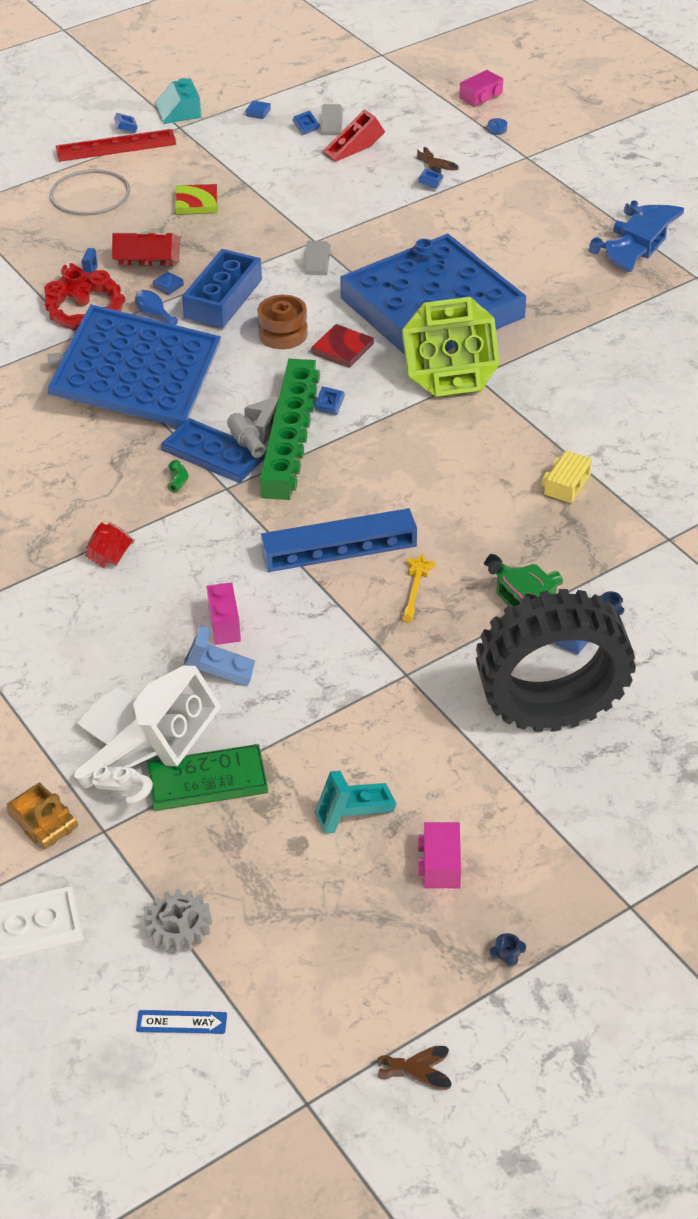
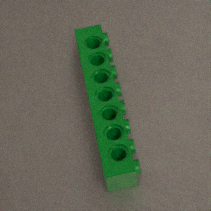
(289, 429)

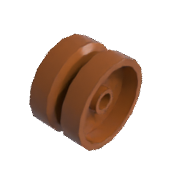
(282, 321)

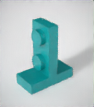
(344, 800)

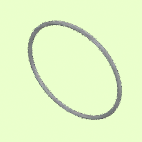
(94, 212)

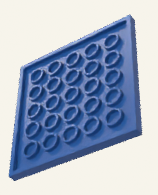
(135, 365)

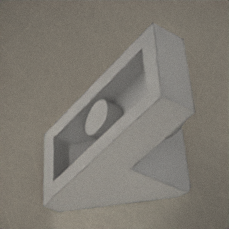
(331, 119)
(317, 257)
(262, 416)

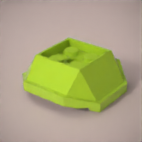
(474, 340)

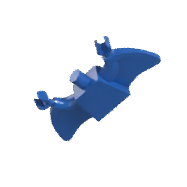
(639, 235)

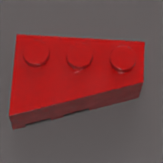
(146, 248)

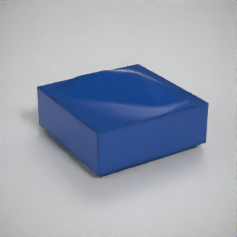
(258, 109)
(125, 122)
(306, 122)
(430, 178)
(89, 260)
(168, 283)
(329, 400)

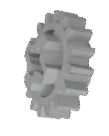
(178, 920)

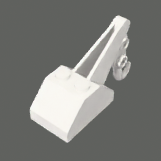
(167, 724)

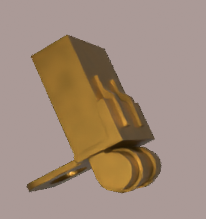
(41, 815)

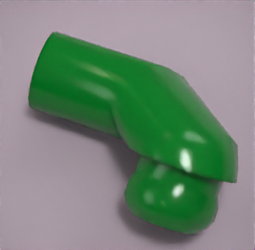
(178, 474)

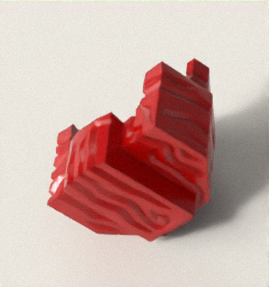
(108, 544)

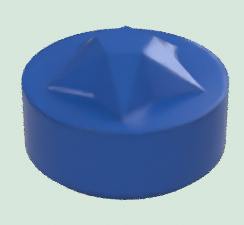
(497, 126)

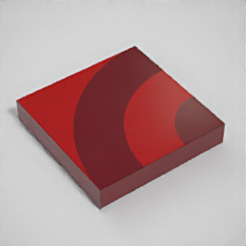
(342, 345)

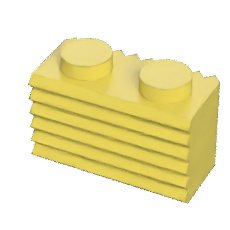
(567, 476)

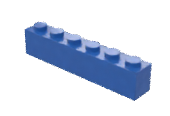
(339, 540)

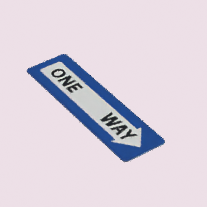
(181, 1021)

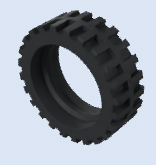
(541, 623)

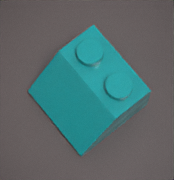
(179, 102)

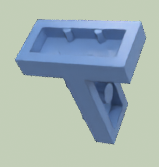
(218, 660)

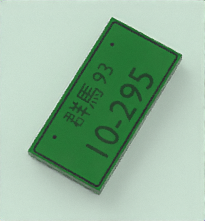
(208, 777)

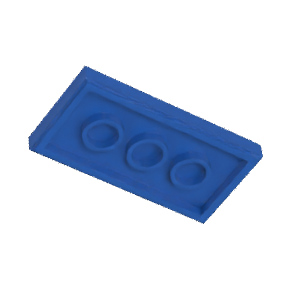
(211, 450)

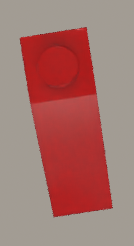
(355, 137)

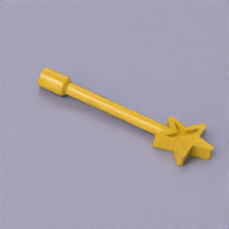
(418, 567)

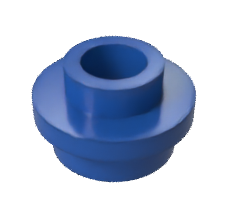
(424, 248)

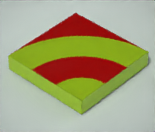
(196, 199)

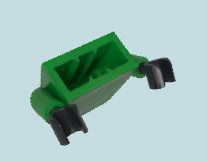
(520, 582)

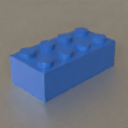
(222, 288)

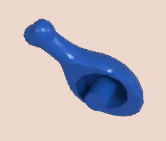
(152, 304)

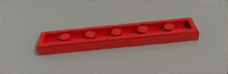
(115, 145)

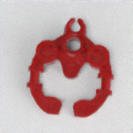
(78, 286)

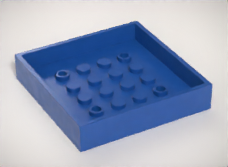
(397, 286)

